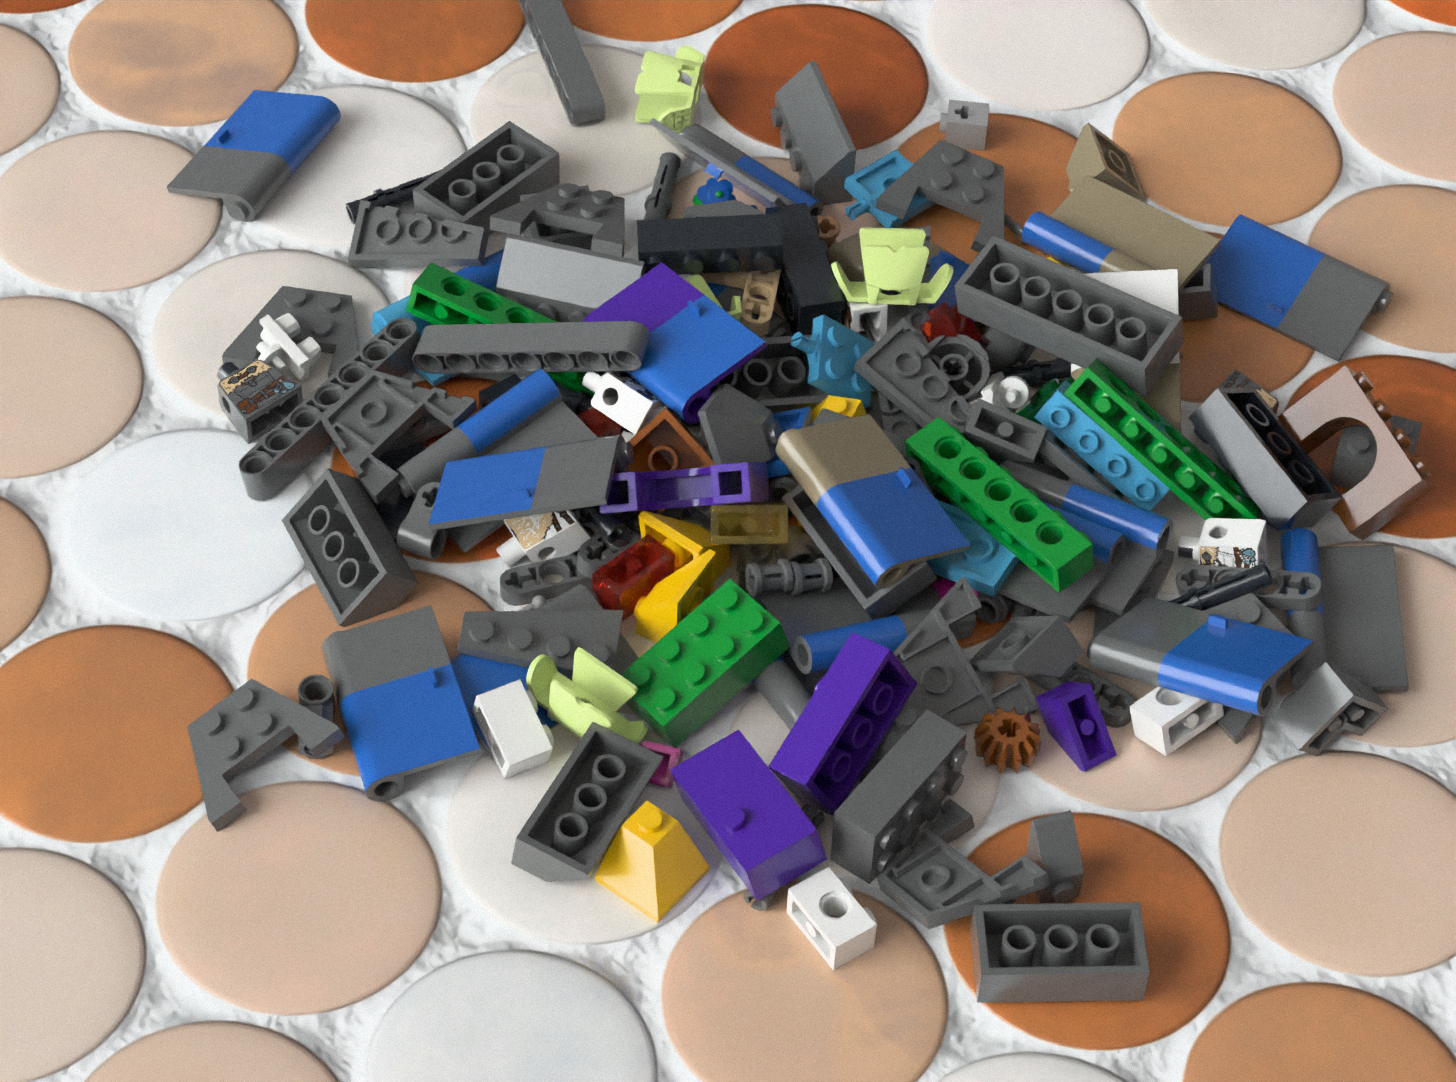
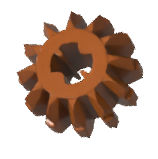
(1007, 740)

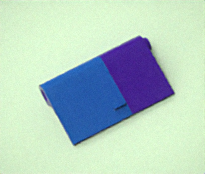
(689, 342)

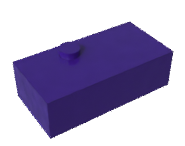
(843, 724)
(748, 815)

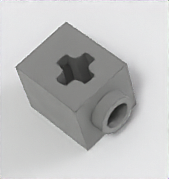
(965, 124)

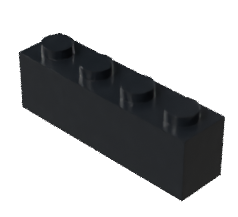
(712, 243)

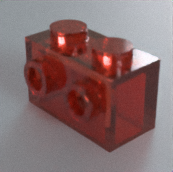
(632, 575)

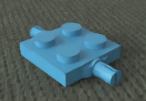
(872, 181)
(832, 359)

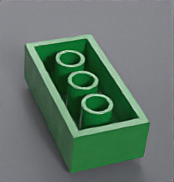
(704, 662)

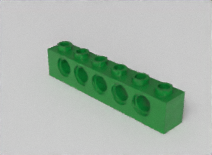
(453, 300)
(1158, 445)
(1001, 504)

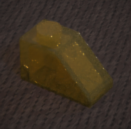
(749, 523)

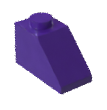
(1076, 723)

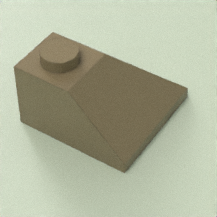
(1104, 161)

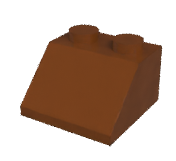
(667, 446)

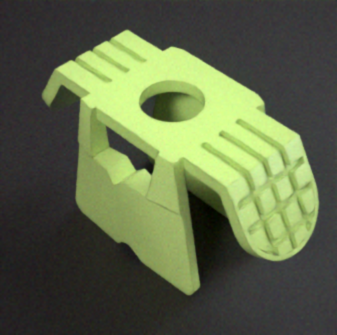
(663, 93)
(893, 262)
(592, 683)

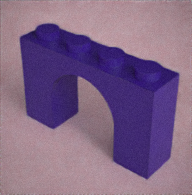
(688, 487)

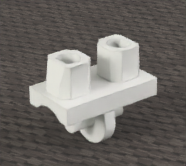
(281, 352)
(1004, 393)

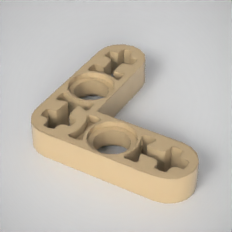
(754, 283)

